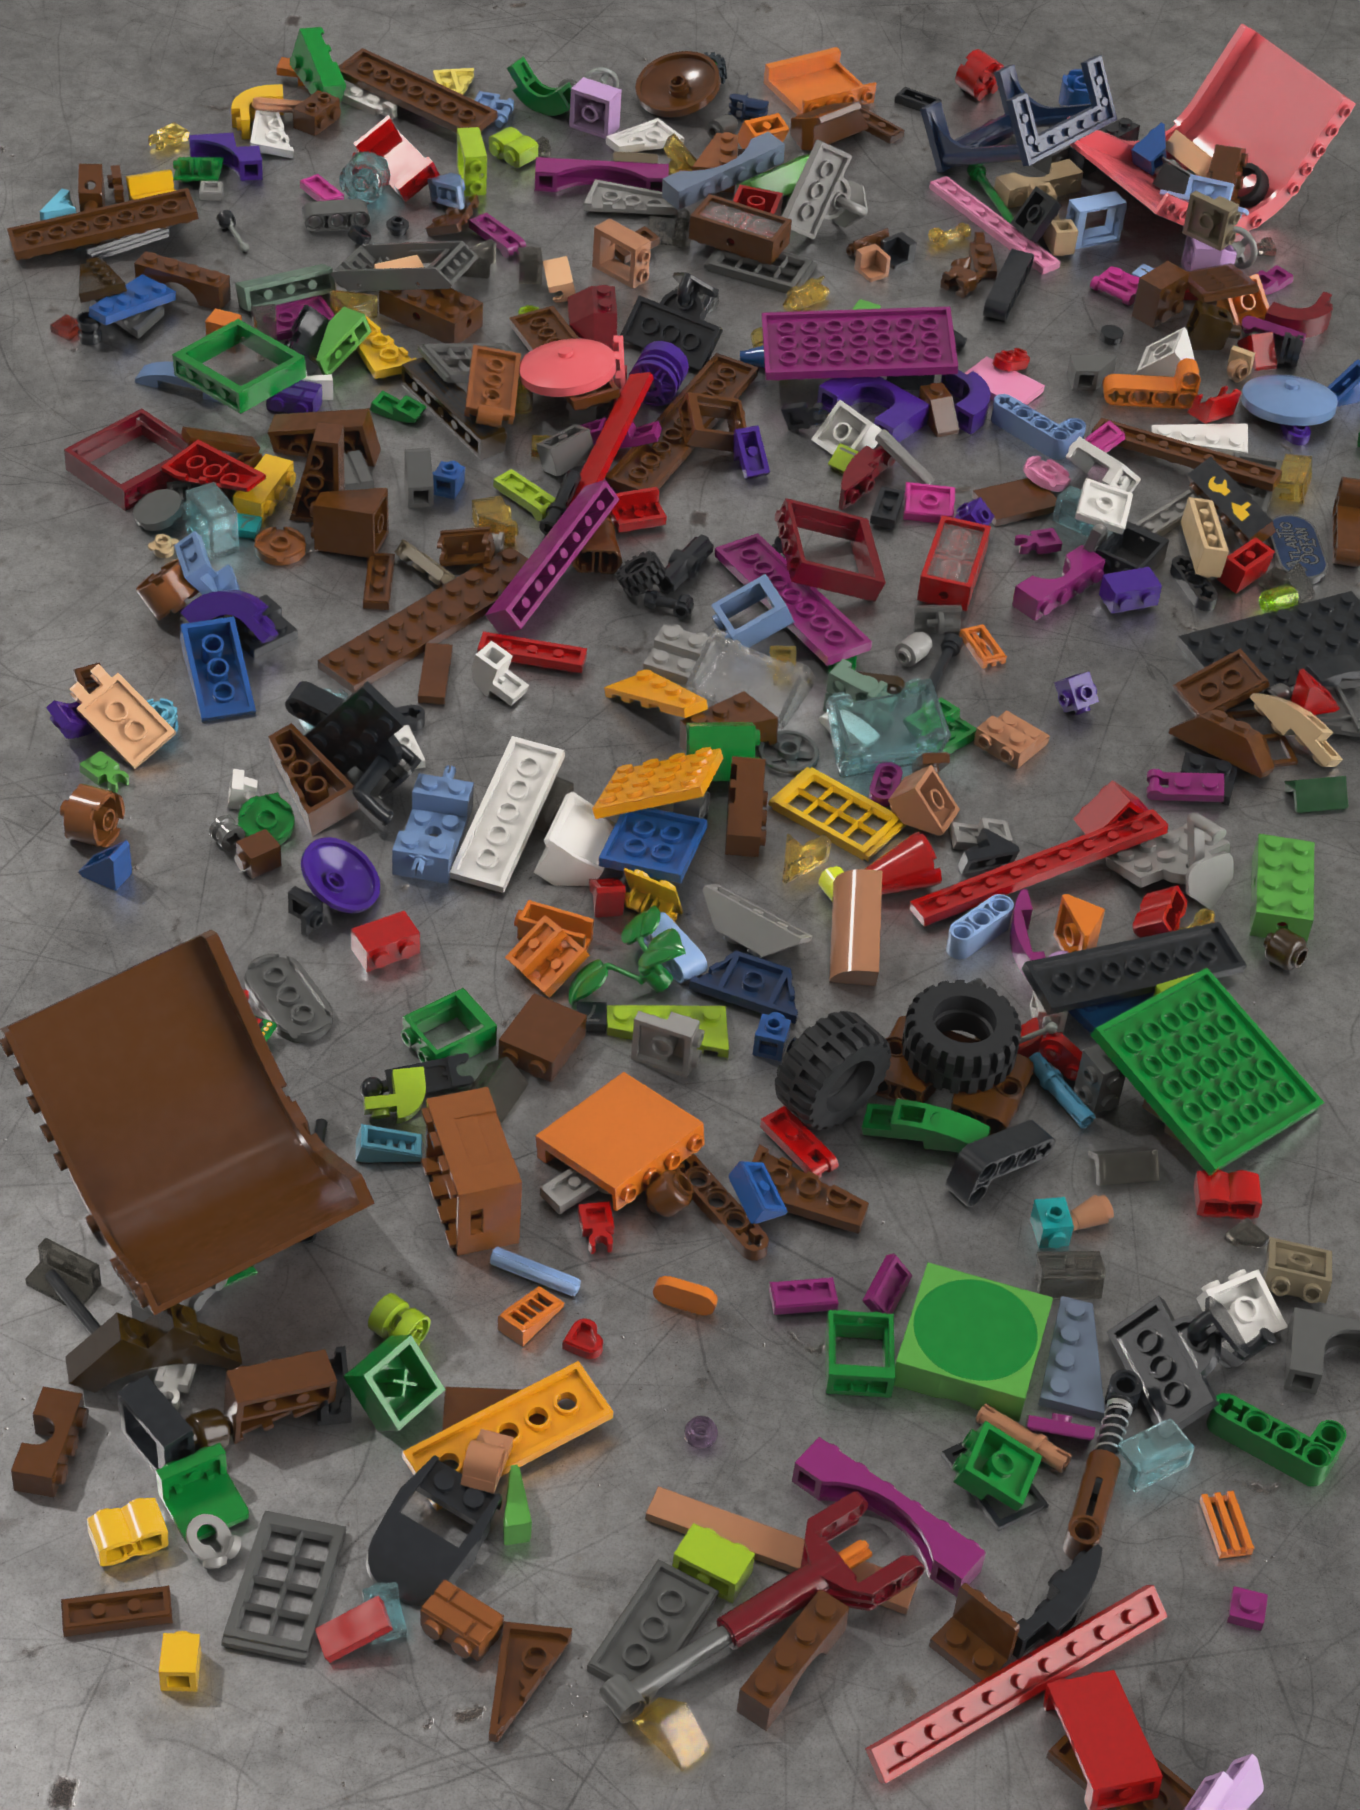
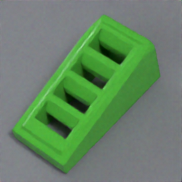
(517, 1517)

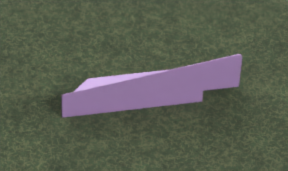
(1230, 1789)

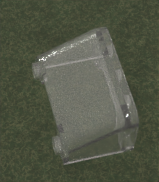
(731, 668)

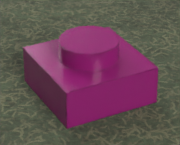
(1247, 1608)

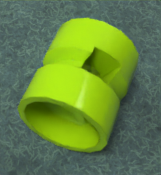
(394, 1317)

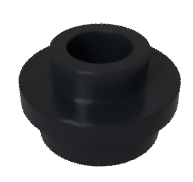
(397, 226)

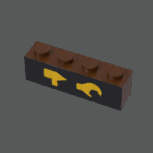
(1231, 502)

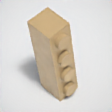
(1204, 537)

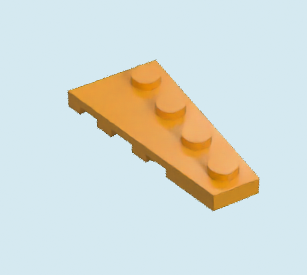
(659, 692)

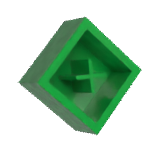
(394, 1383)

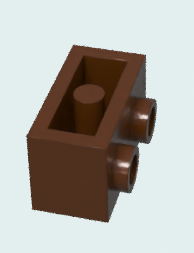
(316, 113)

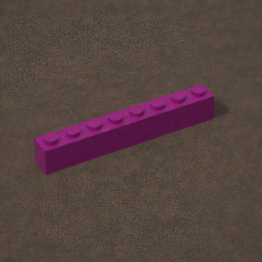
(552, 557)

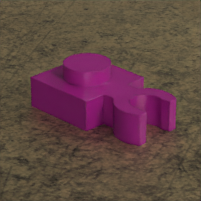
(1041, 541)

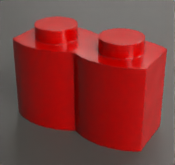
(1160, 912)
(1228, 1194)

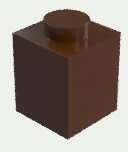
(258, 854)

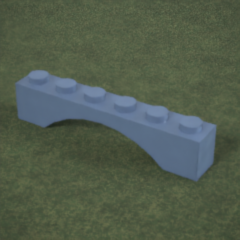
(693, 186)

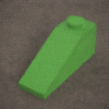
(341, 338)

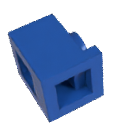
(451, 473)
(772, 1029)

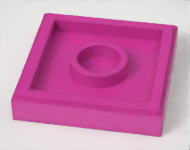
(928, 502)

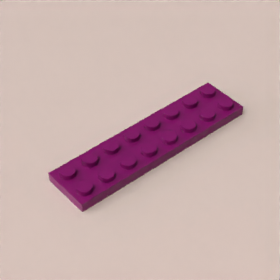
(815, 618)

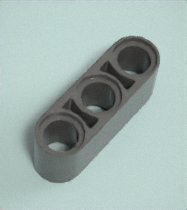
(325, 214)

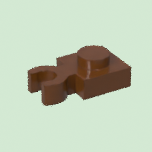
(115, 183)

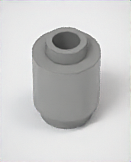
(913, 649)

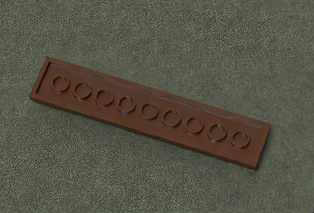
(655, 462)
(423, 622)

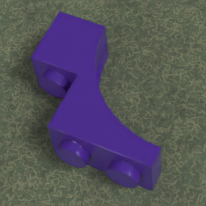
(243, 160)

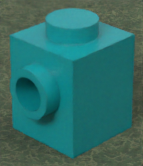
(1051, 1222)

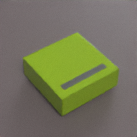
(841, 457)

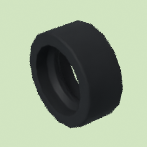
(1260, 189)

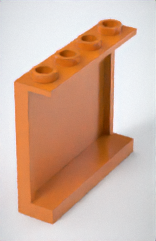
(815, 81)
(622, 1138)

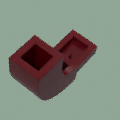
(1307, 320)

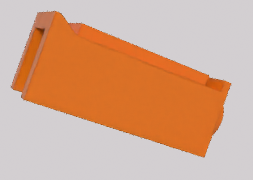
(575, 925)

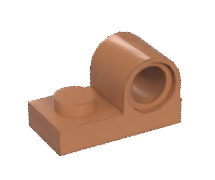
(486, 1460)

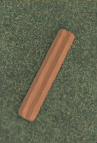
(274, 105)

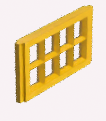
(807, 776)

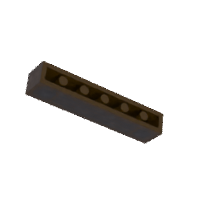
(447, 404)

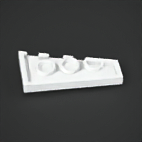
(1217, 437)

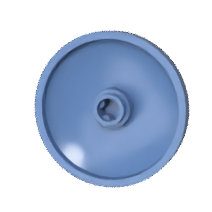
(1289, 400)

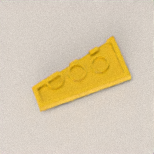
(381, 353)

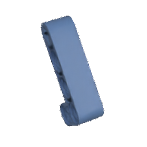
(1035, 428)

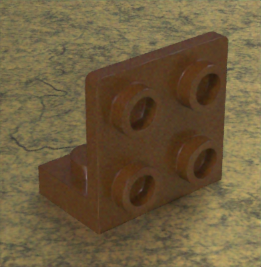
(977, 1636)

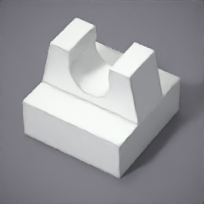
(240, 789)

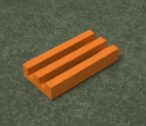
(978, 646)
(1220, 1501)

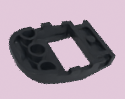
(415, 1555)

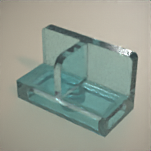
(1156, 1454)

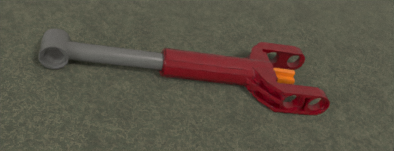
(819, 1569)

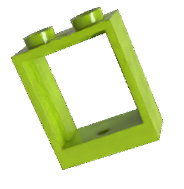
(472, 160)

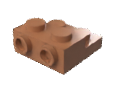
(1010, 739)

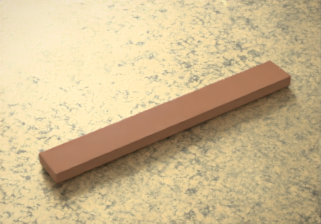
(768, 1544)

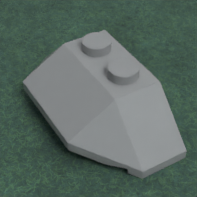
(750, 924)

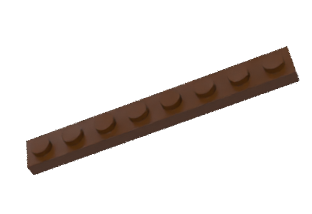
(1192, 456)

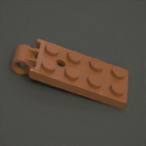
(492, 385)

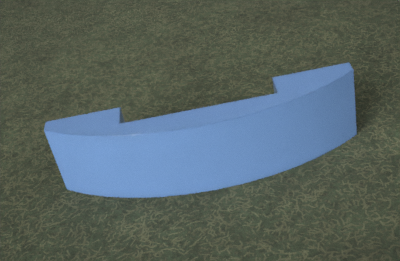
(158, 372)

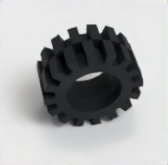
(640, 573)

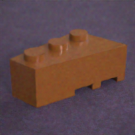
(719, 151)

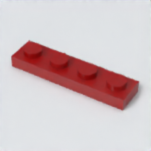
(538, 652)

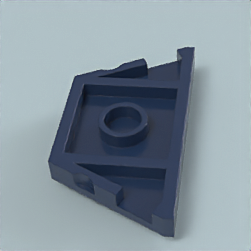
(750, 984)

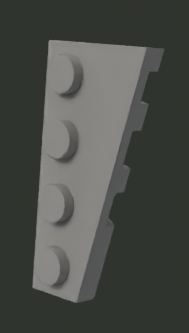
(622, 198)

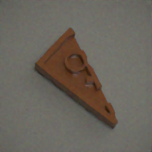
(453, 219)
(523, 1663)

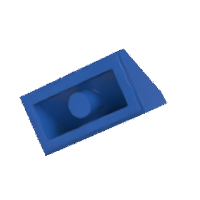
(756, 1192)

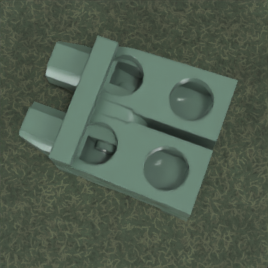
(850, 682)

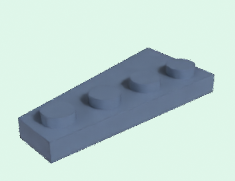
(1073, 1365)

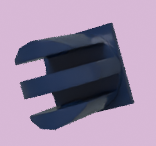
(750, 107)

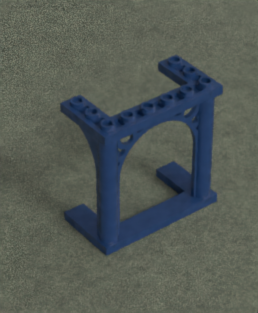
(1022, 119)

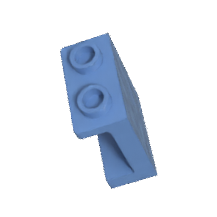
(198, 569)

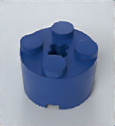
(1073, 89)

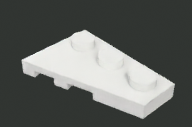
(642, 137)

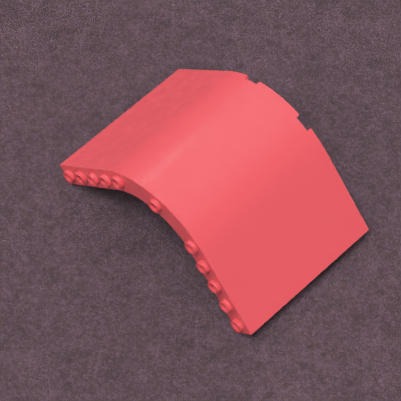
(1248, 101)

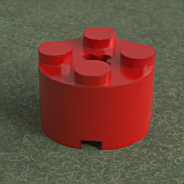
(978, 74)

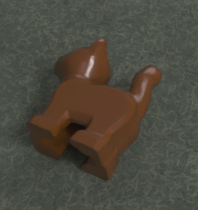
(962, 277)

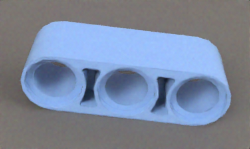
(979, 926)
(686, 965)

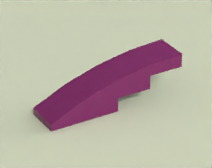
(635, 436)

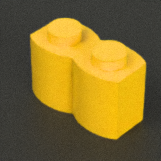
(127, 1531)

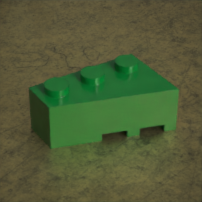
(314, 64)

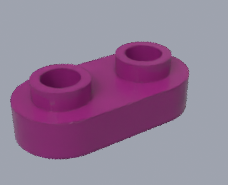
(884, 782)

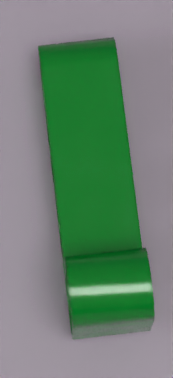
(1277, 1443)

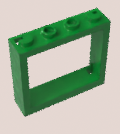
(189, 366)

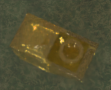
(494, 513)

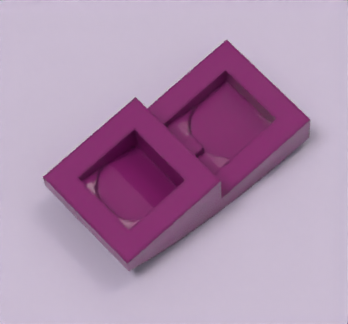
(1275, 279)

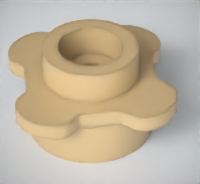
(163, 546)

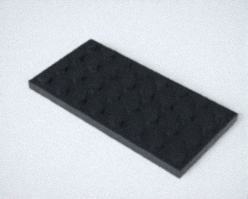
(1282, 640)

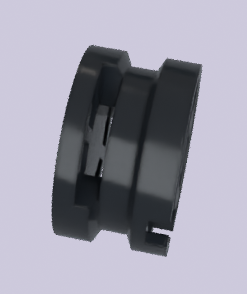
(1293, 349)

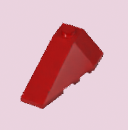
(206, 464)

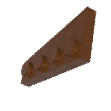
(811, 1198)

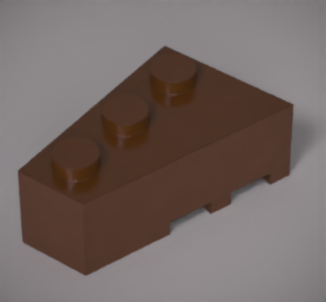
(1228, 166)
(736, 709)
(276, 1389)

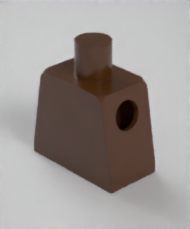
(95, 197)

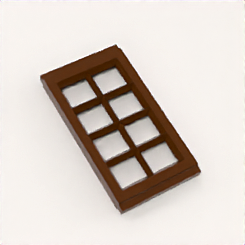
(1220, 283)

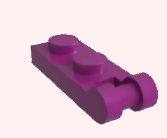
(490, 228)
(1252, 324)
(1185, 786)

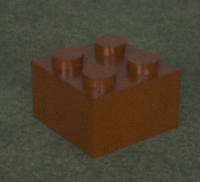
(1160, 294)

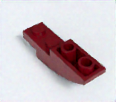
(860, 474)

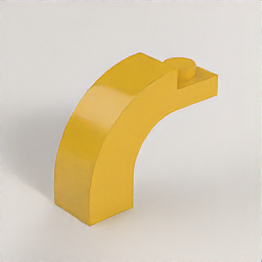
(242, 109)

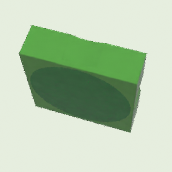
(972, 1340)

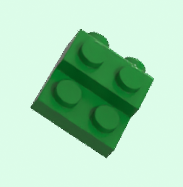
(996, 1466)

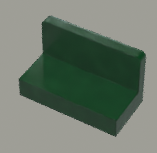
(1319, 793)

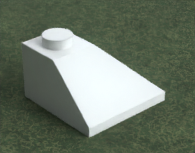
(1164, 355)
(846, 427)

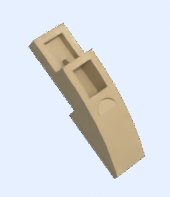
(1293, 720)

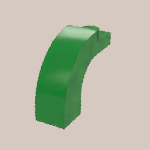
(536, 94)

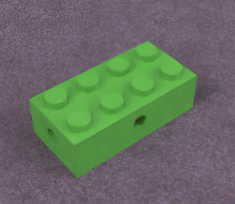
(1282, 886)

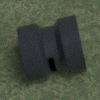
(89, 329)

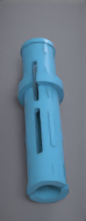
(1053, 1081)

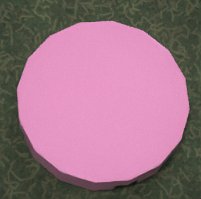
(1047, 474)

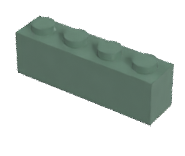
(285, 286)

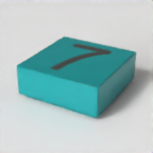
(248, 525)

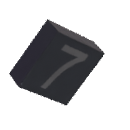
(596, 1015)

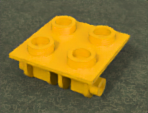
(649, 891)

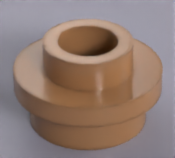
(1238, 370)

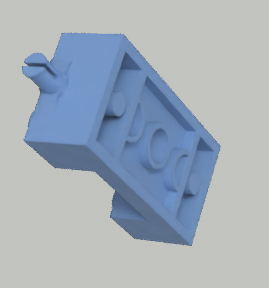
(438, 808)

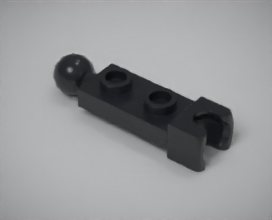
(439, 1076)

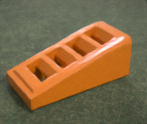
(524, 1332)

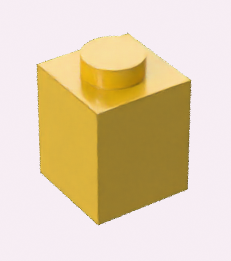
(180, 1661)

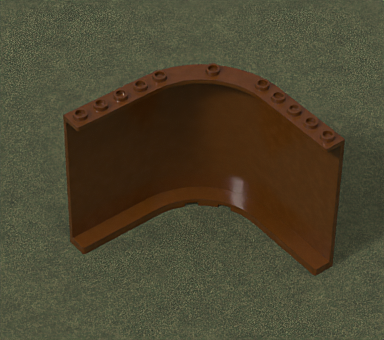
(178, 1124)

